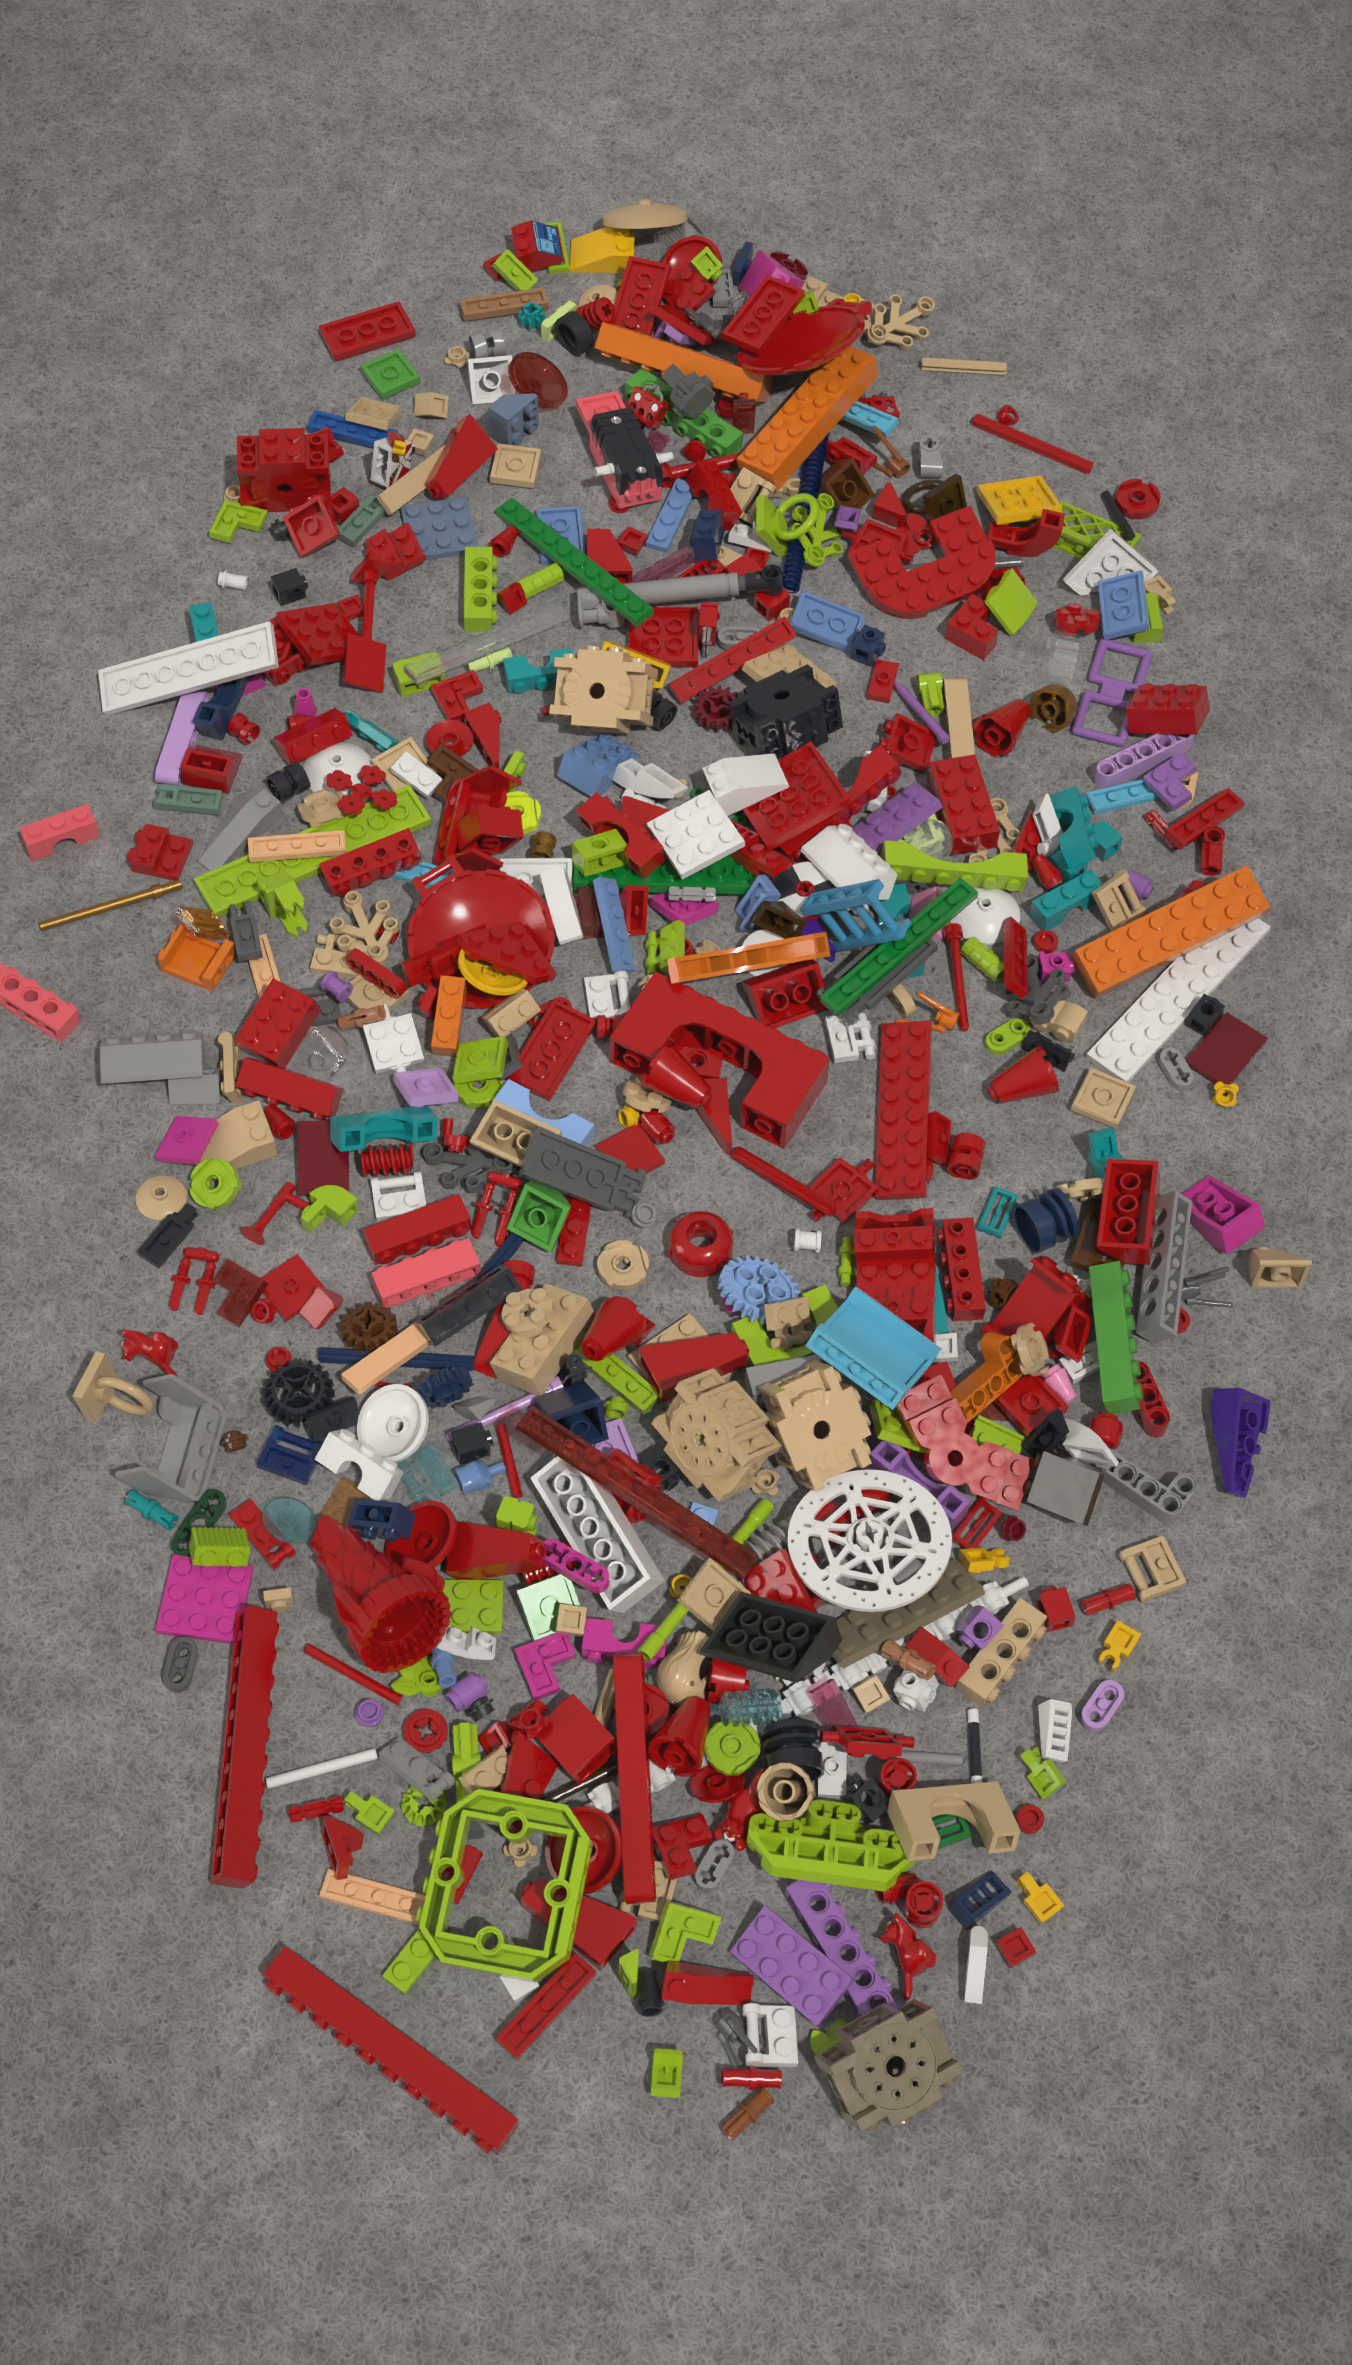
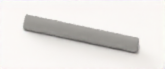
(930, 1758)

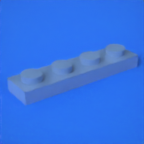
(670, 517)
(614, 925)

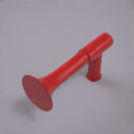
(255, 1232)

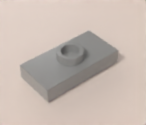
(724, 289)

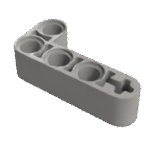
(1161, 1495)

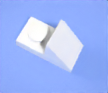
(746, 536)

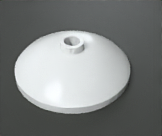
(349, 759)
(987, 922)
(385, 1414)

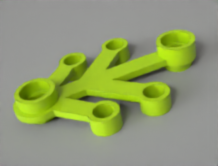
(813, 552)

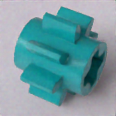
(531, 315)

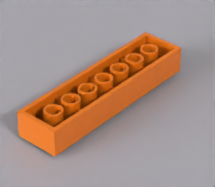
(660, 354)
(809, 416)
(1170, 932)

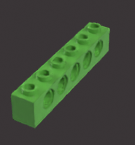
(715, 433)

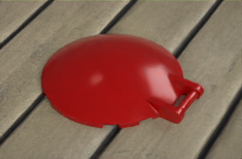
(809, 339)
(471, 900)

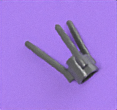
(1191, 1288)
(734, 2029)

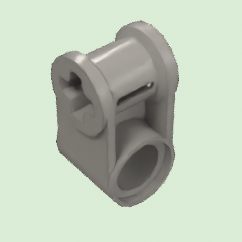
(929, 458)

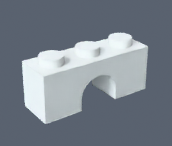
(379, 1474)

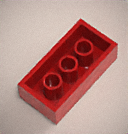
(964, 802)

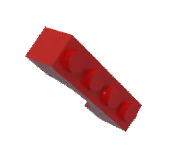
(600, 815)

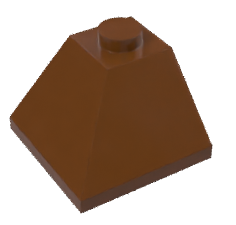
(847, 484)

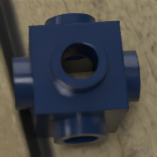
(868, 645)

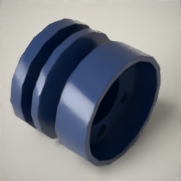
(1046, 1220)

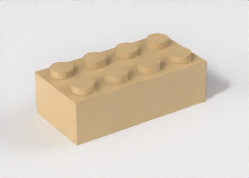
(537, 1359)

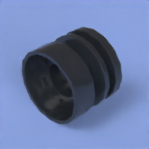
(794, 1743)

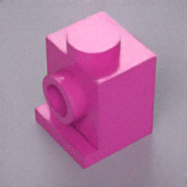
(1053, 961)

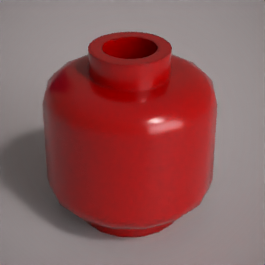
(1107, 1428)

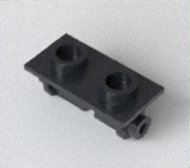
(1055, 1053)
(574, 1370)

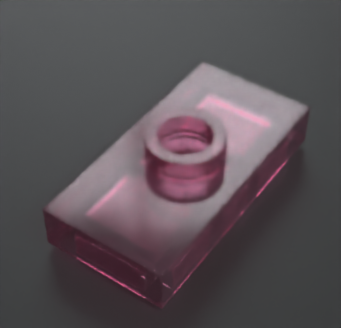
(831, 1705)

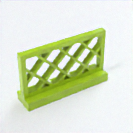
(1080, 544)

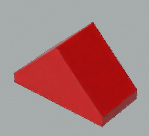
(889, 508)
(634, 904)

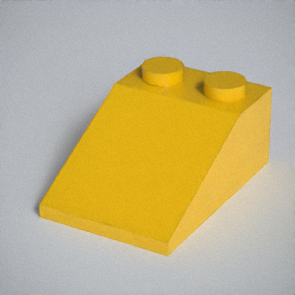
(602, 251)

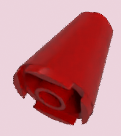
(1001, 728)
(676, 1079)
(1025, 1079)
(613, 1328)
(682, 1738)

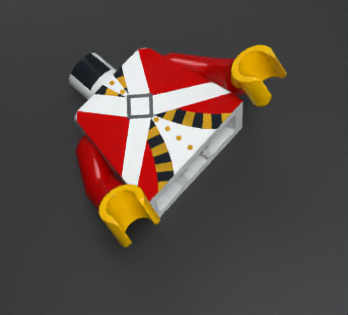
(391, 459)

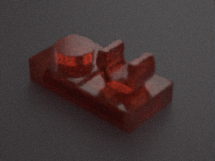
(744, 413)

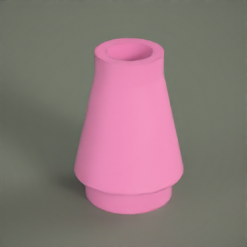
(1060, 1383)

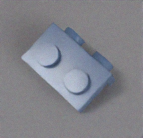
(760, 891)

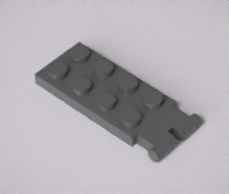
(888, 983)
(581, 1172)

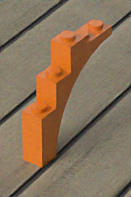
(748, 957)

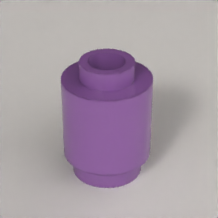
(1140, 884)
(466, 1692)

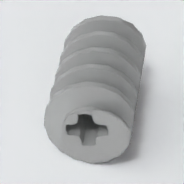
(770, 1541)

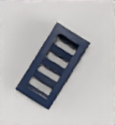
(966, 1912)

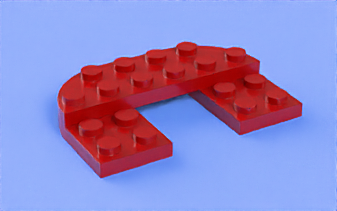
(916, 592)

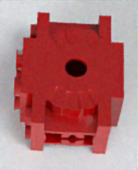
(282, 468)

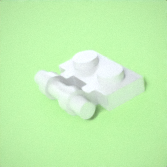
(843, 1041)

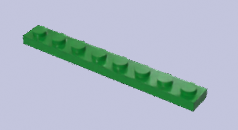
(893, 953)

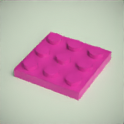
(203, 1600)

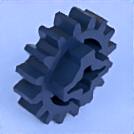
(445, 1386)

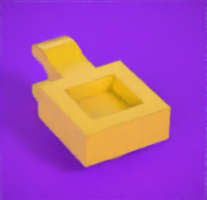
(1041, 1900)

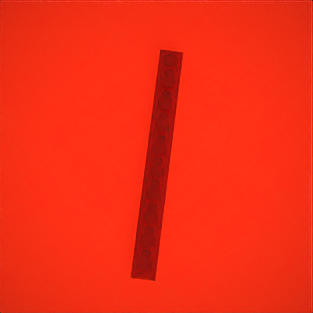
(637, 1492)

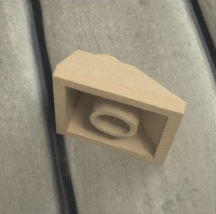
(1277, 1269)

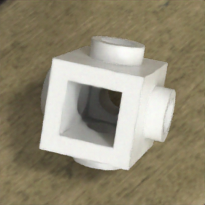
(915, 1691)

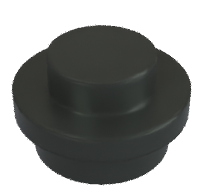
(280, 530)

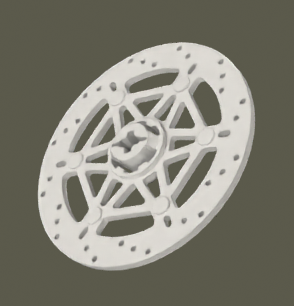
(870, 1540)

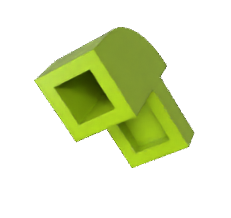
(329, 1202)

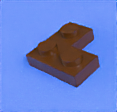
(451, 767)

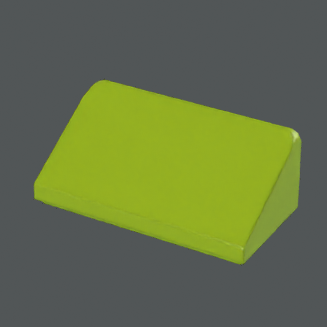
(629, 1971)

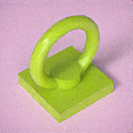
(773, 526)

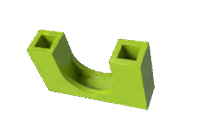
(760, 1349)

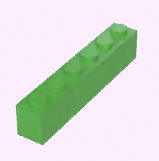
(1115, 1338)

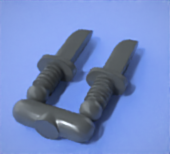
(712, 326)

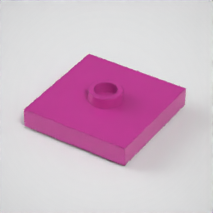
(186, 1140)

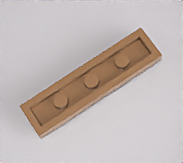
(502, 303)

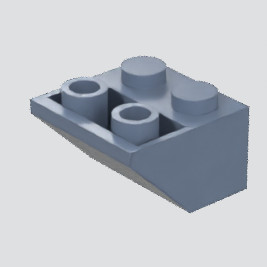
(513, 418)

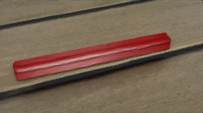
(784, 1181)

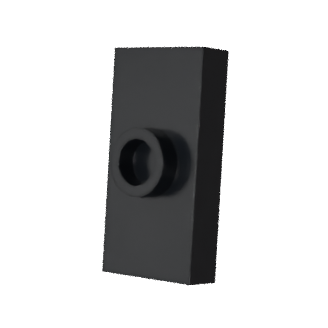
(332, 1418)

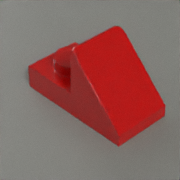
(340, 1842)

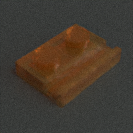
(203, 923)

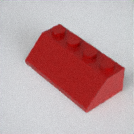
(1129, 1210)

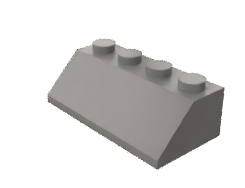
(152, 1056)

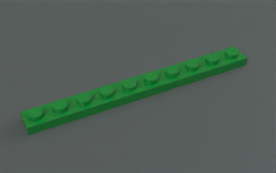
(575, 562)

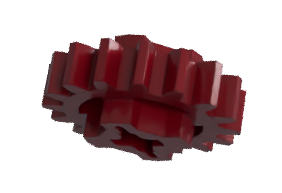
(715, 706)

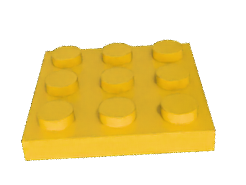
(1018, 499)

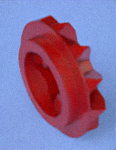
(421, 1719)

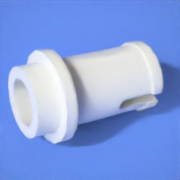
(232, 580)

